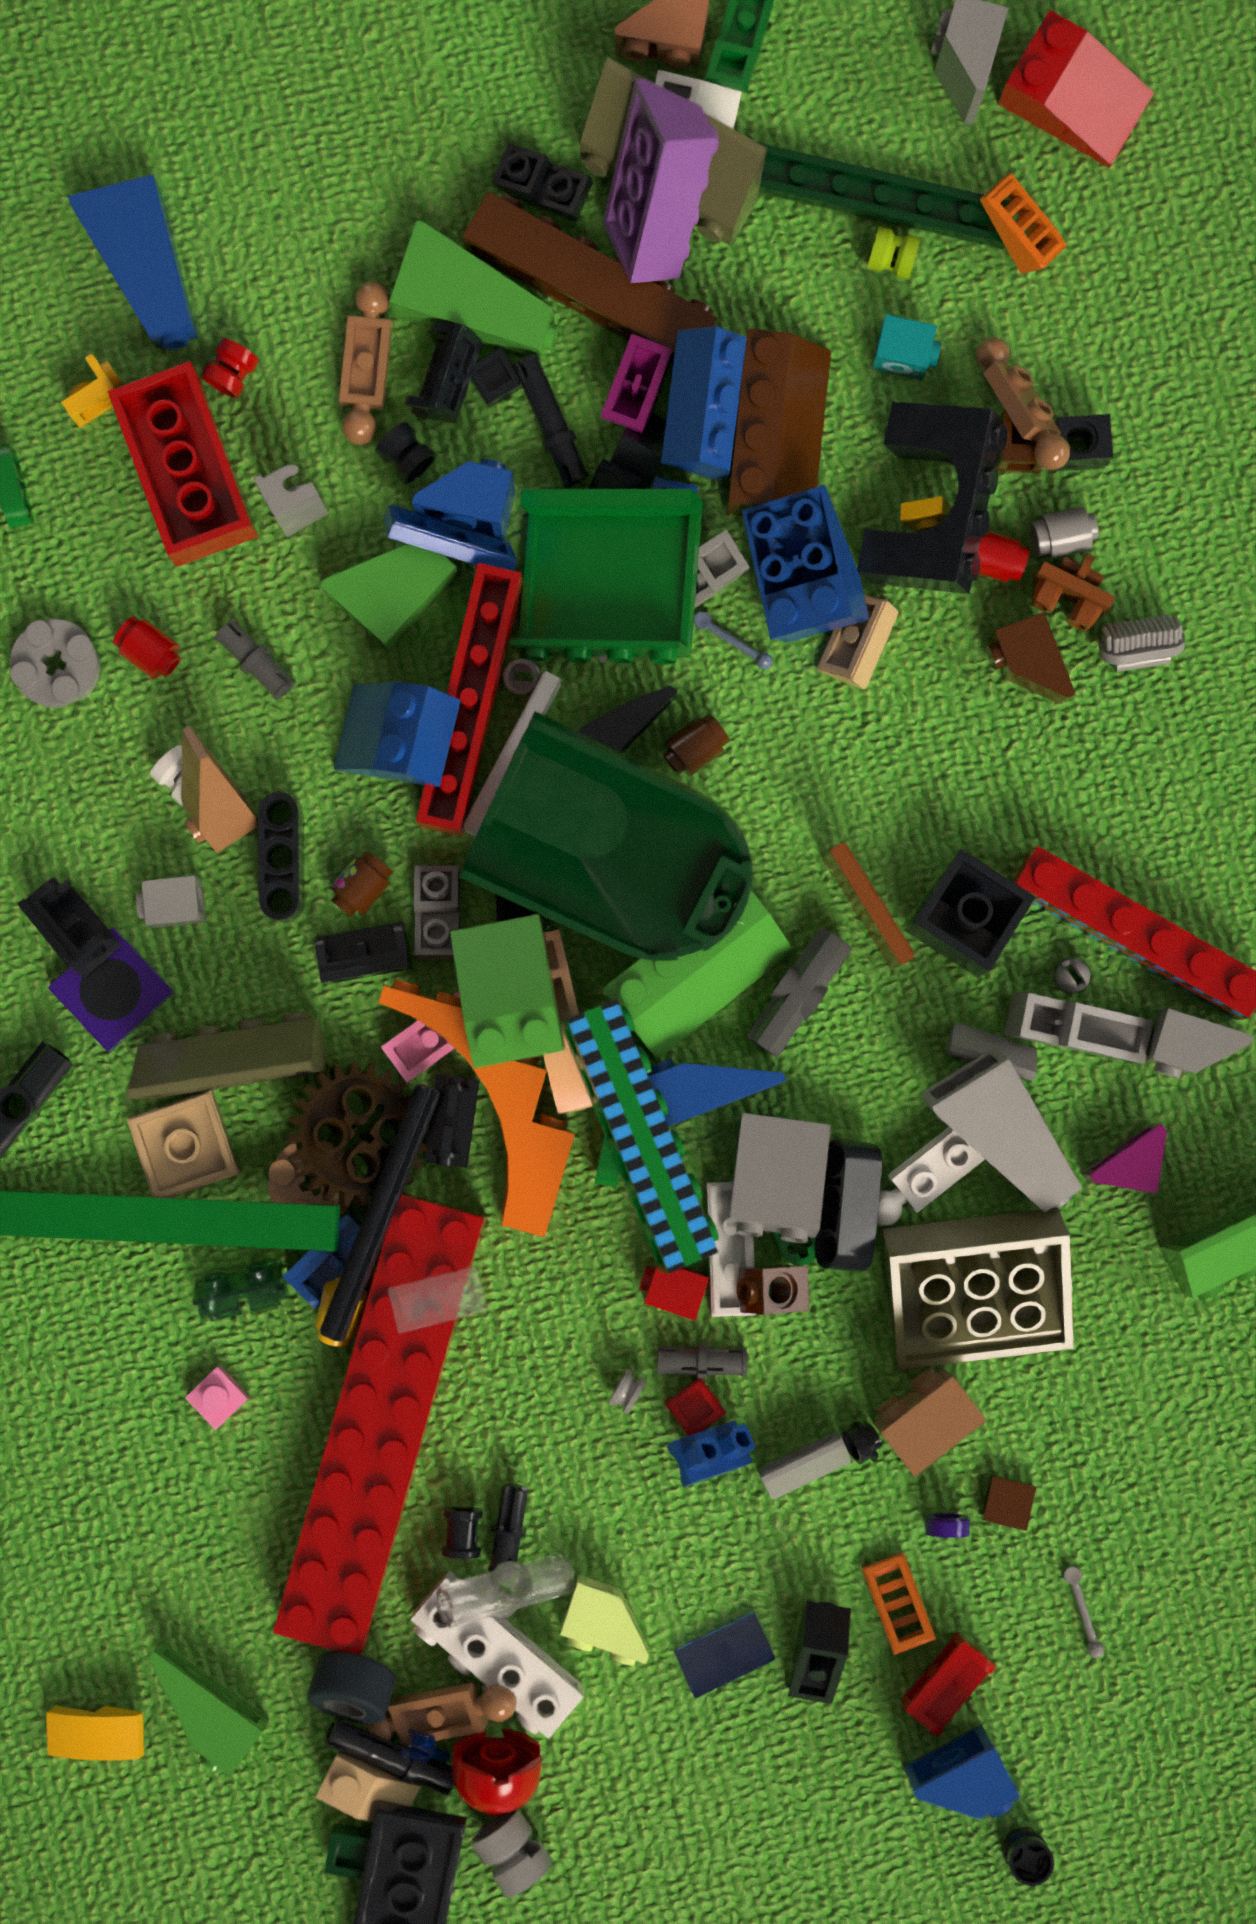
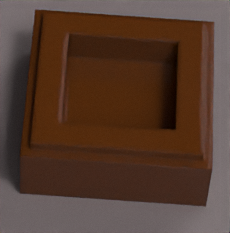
(1008, 1502)

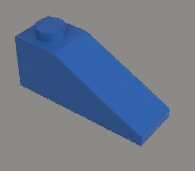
(701, 1088)

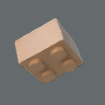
(927, 1419)

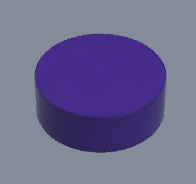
(947, 1525)

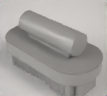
(1141, 642)

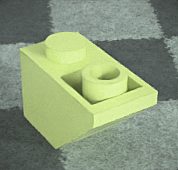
(603, 1619)

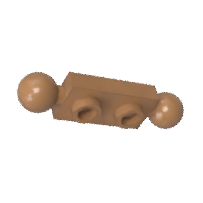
(365, 363)
(1024, 406)
(445, 1712)

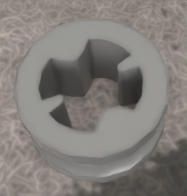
(627, 1391)

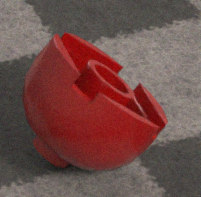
(496, 1772)

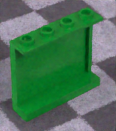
(609, 574)

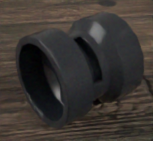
(405, 453)
(1034, 1864)

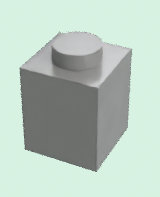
(171, 902)

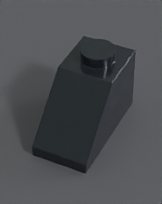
(820, 1651)

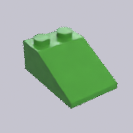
(506, 991)

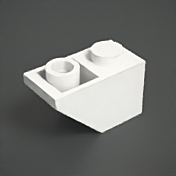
(715, 100)

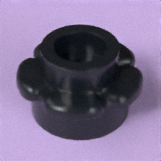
(862, 1442)

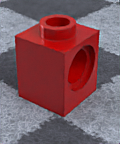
(674, 1292)

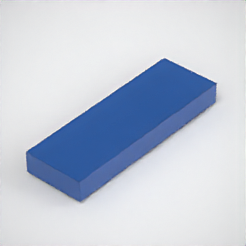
(447, 538)

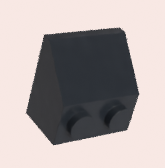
(970, 914)

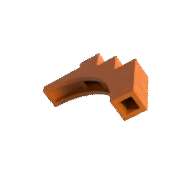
(533, 1148)

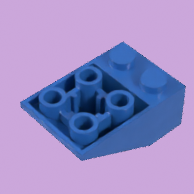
(803, 566)

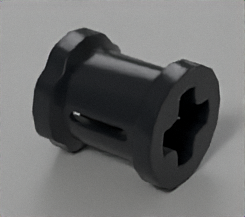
(462, 1532)

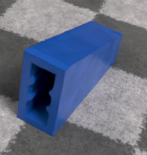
(138, 247)

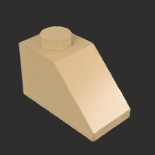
(357, 1787)

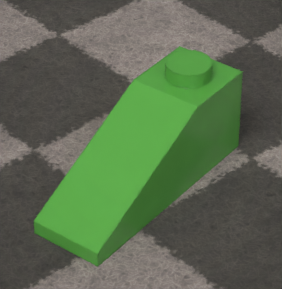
(212, 1717)

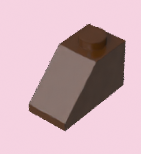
(1031, 658)

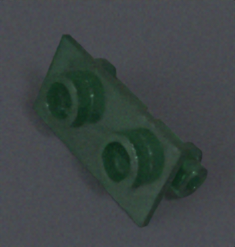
(220, 1292)

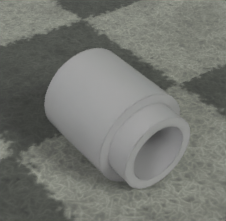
(1063, 532)

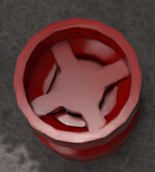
(229, 368)

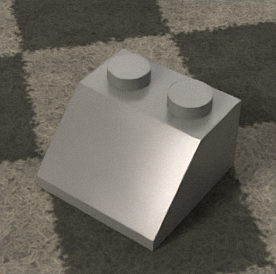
(966, 52)

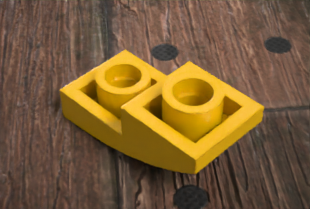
(97, 1735)

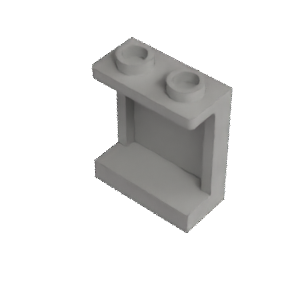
(779, 1177)

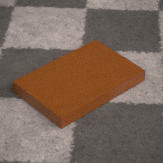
(868, 906)

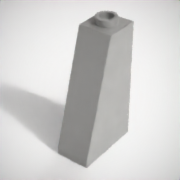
(1000, 1121)

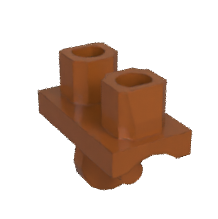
(1088, 599)

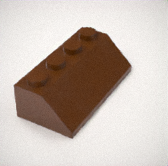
(778, 419)

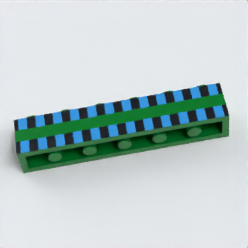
(640, 1137)

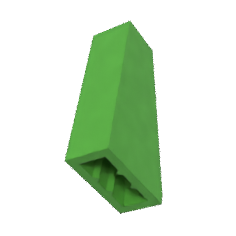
(453, 286)

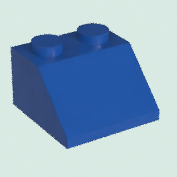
(471, 497)
(964, 1777)

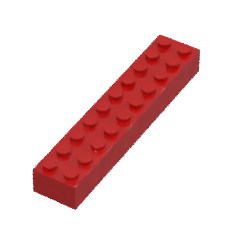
(375, 1436)

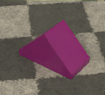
(637, 384)
(1134, 1163)

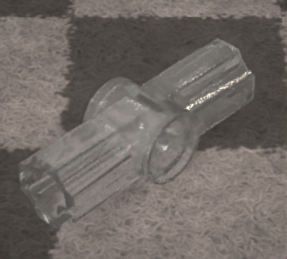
(482, 1596)

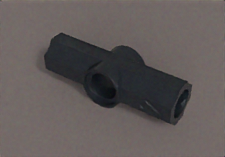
(36, 1083)

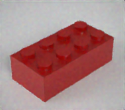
(183, 464)

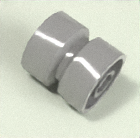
(511, 1851)

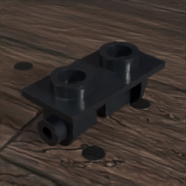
(452, 1121)

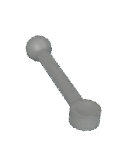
(1073, 1576)

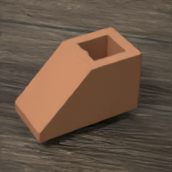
(665, 32)

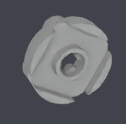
(43, 640)

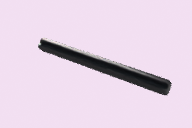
(379, 1213)

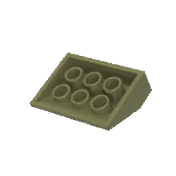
(732, 172)
(228, 1058)
(979, 1288)

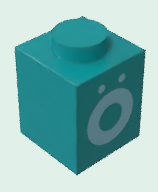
(906, 347)

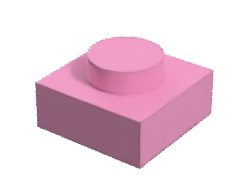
(217, 1397)

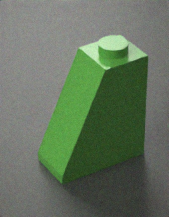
(391, 590)

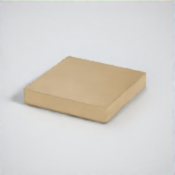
(183, 1145)

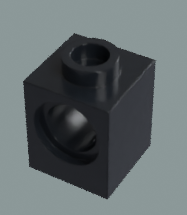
(1098, 438)

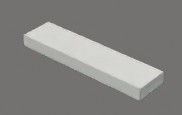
(539, 701)

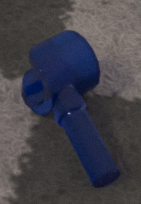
(423, 1747)

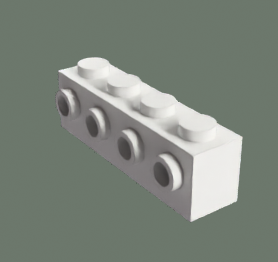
(506, 1657)

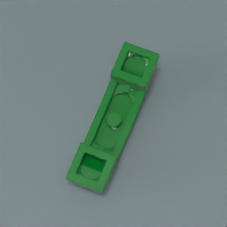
(739, 43)

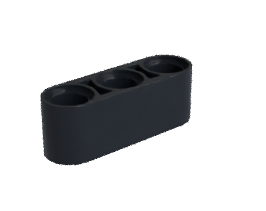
(271, 838)
(849, 1206)

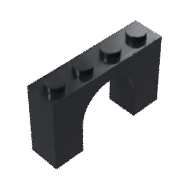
(948, 552)

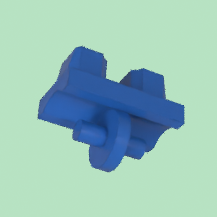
(712, 1452)

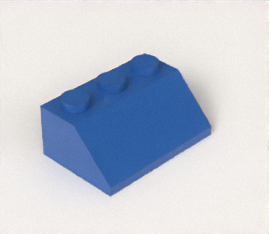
(704, 401)

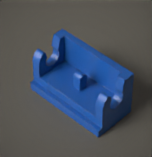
(320, 1267)

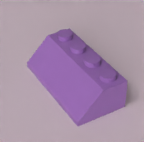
(658, 182)

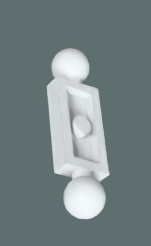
(927, 1175)

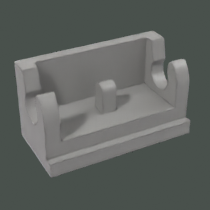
(292, 507)

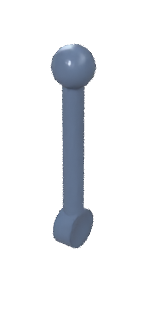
(703, 621)

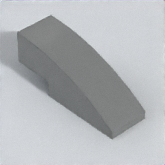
(1078, 1027)

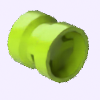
(884, 250)

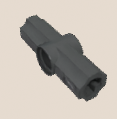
(799, 992)

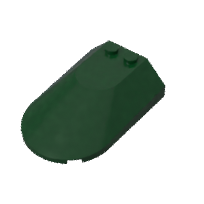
(610, 847)

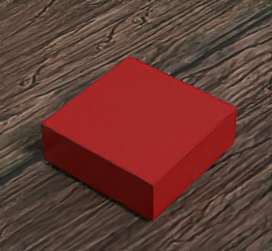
(695, 1407)

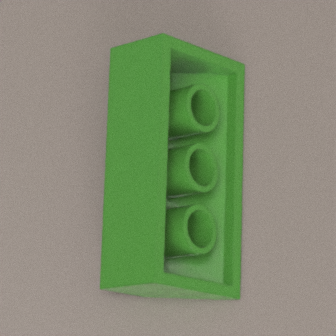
(681, 994)
(1214, 1253)

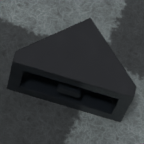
(642, 451)

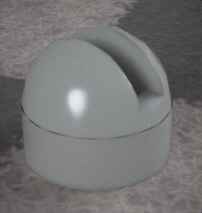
(521, 686)
(1065, 981)

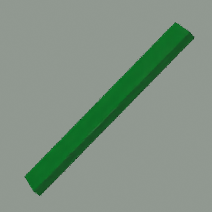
(170, 1220)

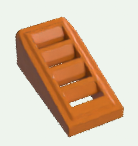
(1043, 239)
(912, 1640)

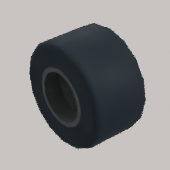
(351, 1687)

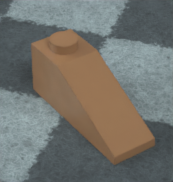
(211, 797)

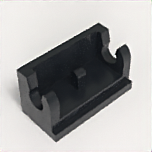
(447, 373)
(70, 926)
(363, 953)

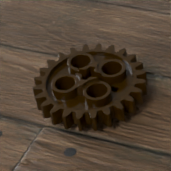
(329, 1108)

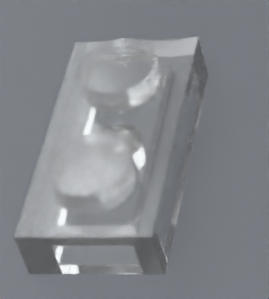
(438, 1299)

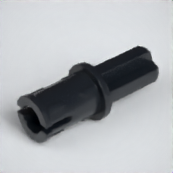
(509, 1525)

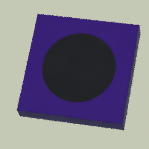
(114, 995)

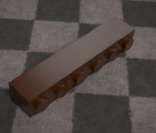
(578, 274)

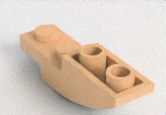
(562, 1070)

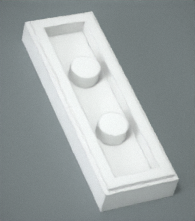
(733, 1252)

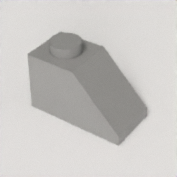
(1190, 1043)

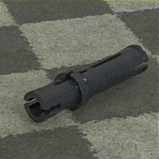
(557, 436)
(387, 1755)

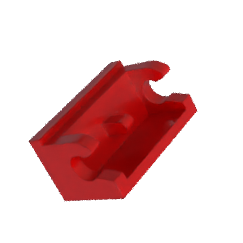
(947, 1683)

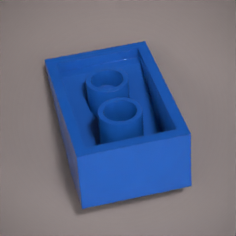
(397, 732)

